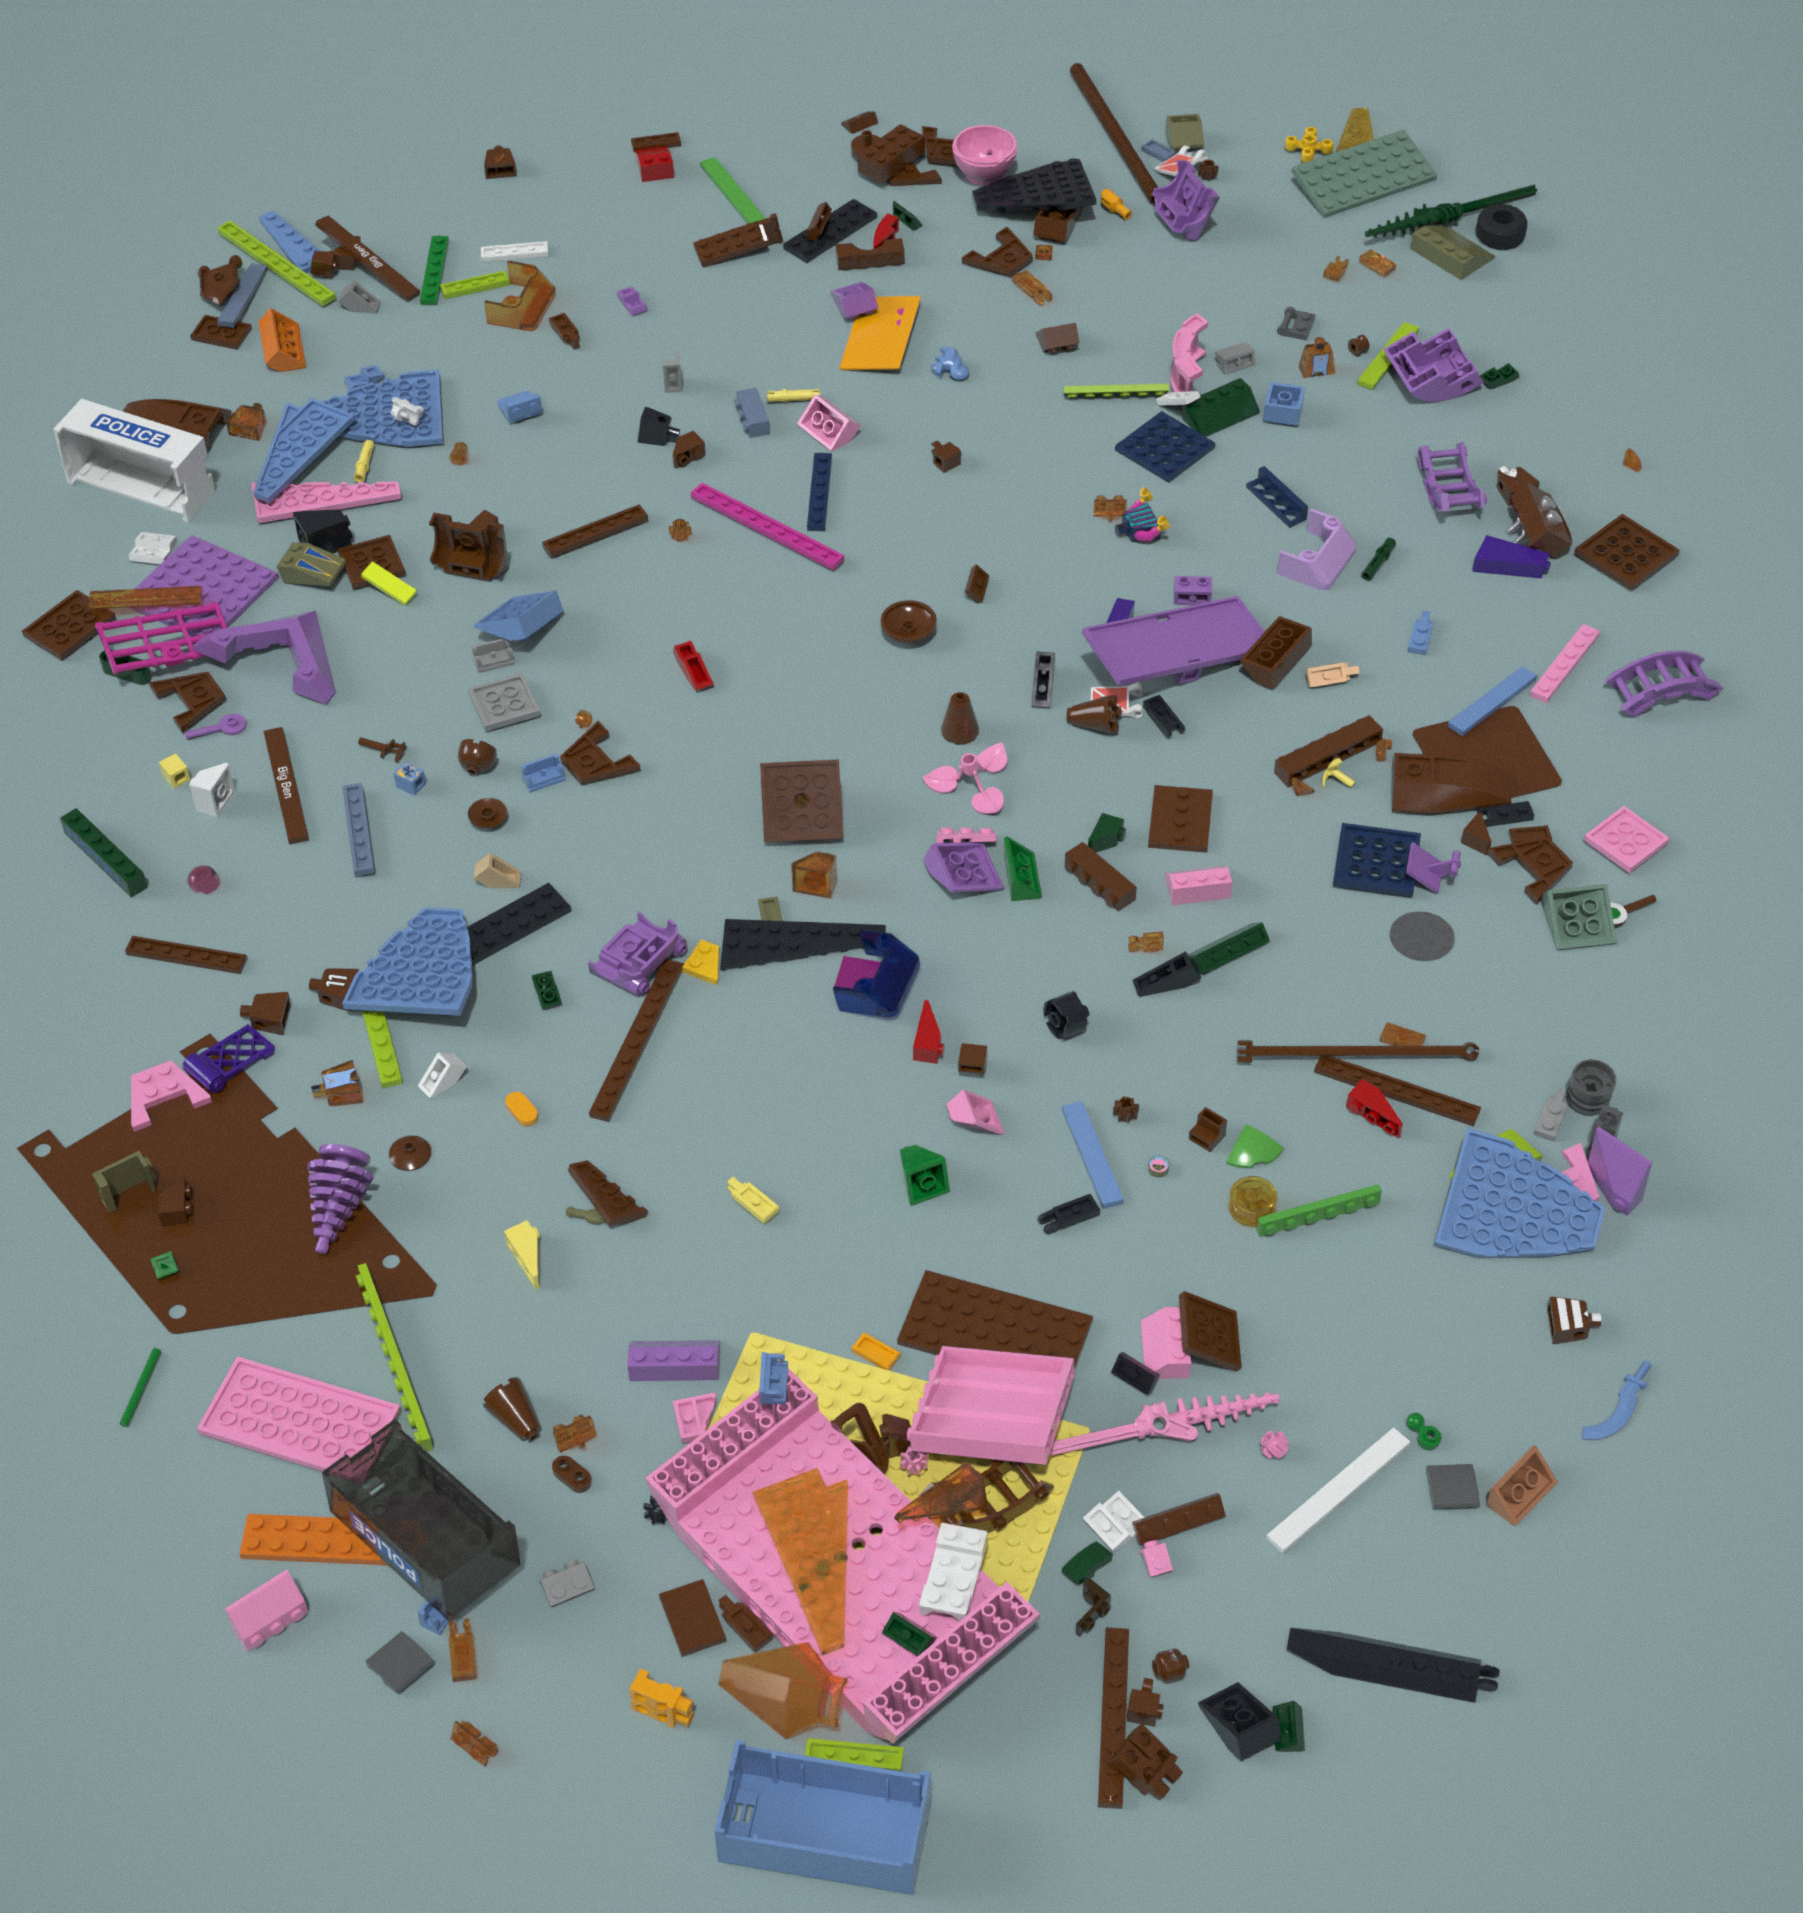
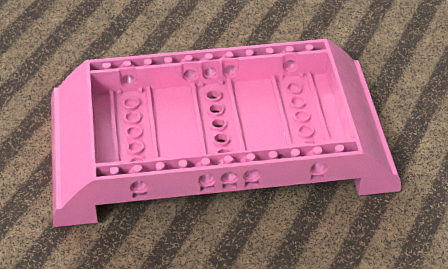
(713, 1511)

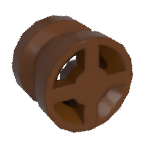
(1359, 344)

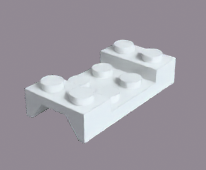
(954, 1571)

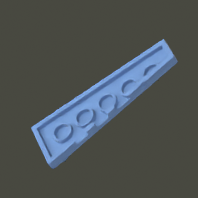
(290, 241)

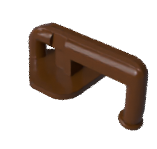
(874, 1448)

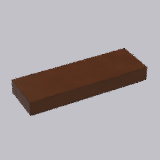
(669, 139)

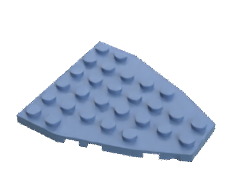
(373, 405)
(419, 968)
(1514, 1205)

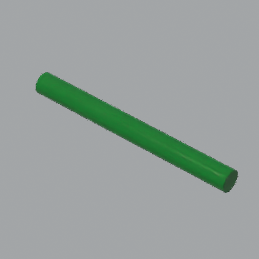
(141, 1384)

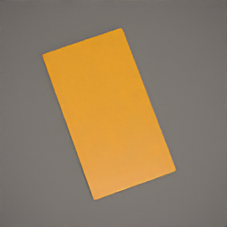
(877, 339)

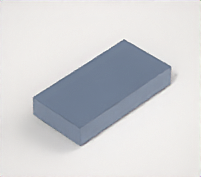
(1158, 150)

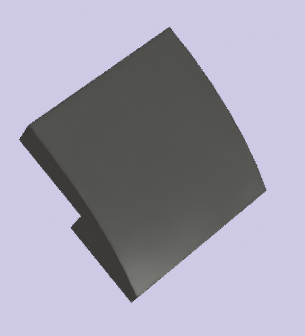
(1453, 1486)
(399, 1662)

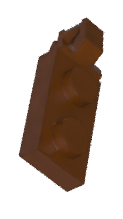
(565, 329)
(745, 1623)

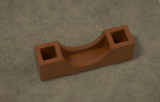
(852, 257)

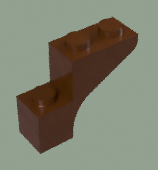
(326, 262)

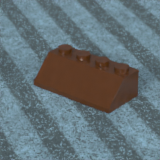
(1277, 651)

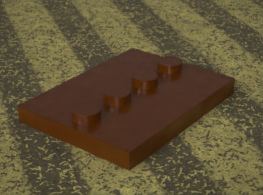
(67, 625)
(1180, 818)

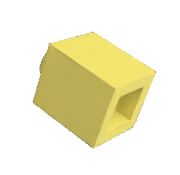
(174, 771)

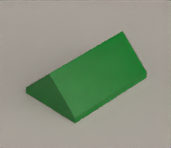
(1021, 871)

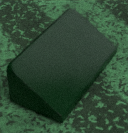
(906, 217)
(908, 1634)
(1291, 1727)

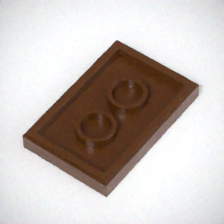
(210, 333)
(692, 1617)

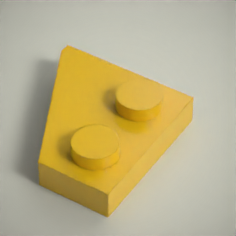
(703, 962)

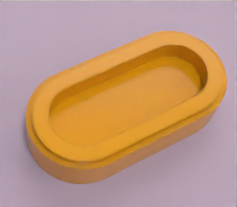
(521, 1108)

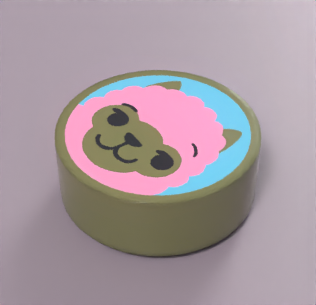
(1158, 1166)

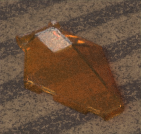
(785, 1688)

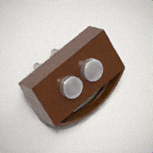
(1541, 521)

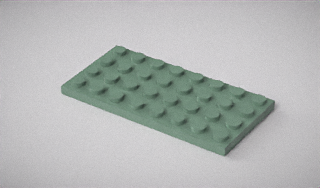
(1364, 173)

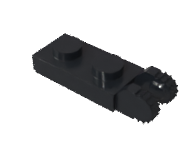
(1069, 1213)

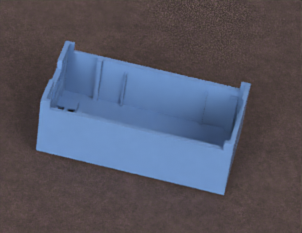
(824, 1819)

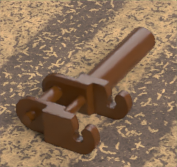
(385, 748)

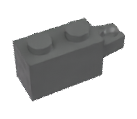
(1609, 1120)

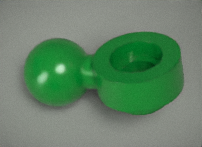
(1416, 1422)

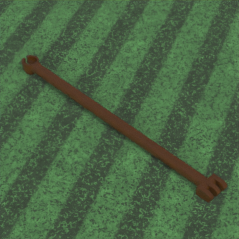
(1251, 1050)

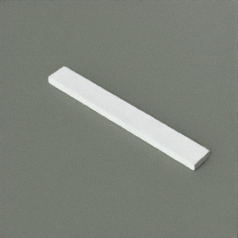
(1338, 1490)

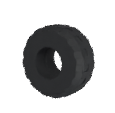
(1501, 226)

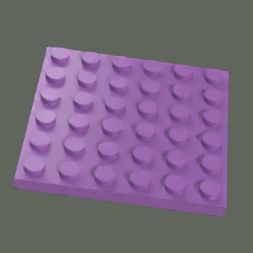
(222, 574)

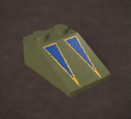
(309, 565)

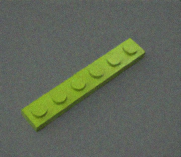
(1108, 390)
(382, 1048)

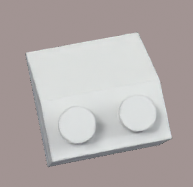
(212, 789)

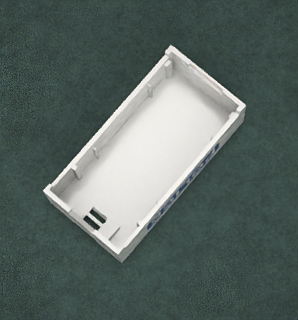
(134, 458)

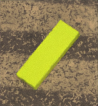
(389, 583)

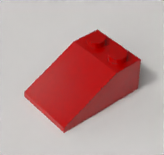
(655, 163)

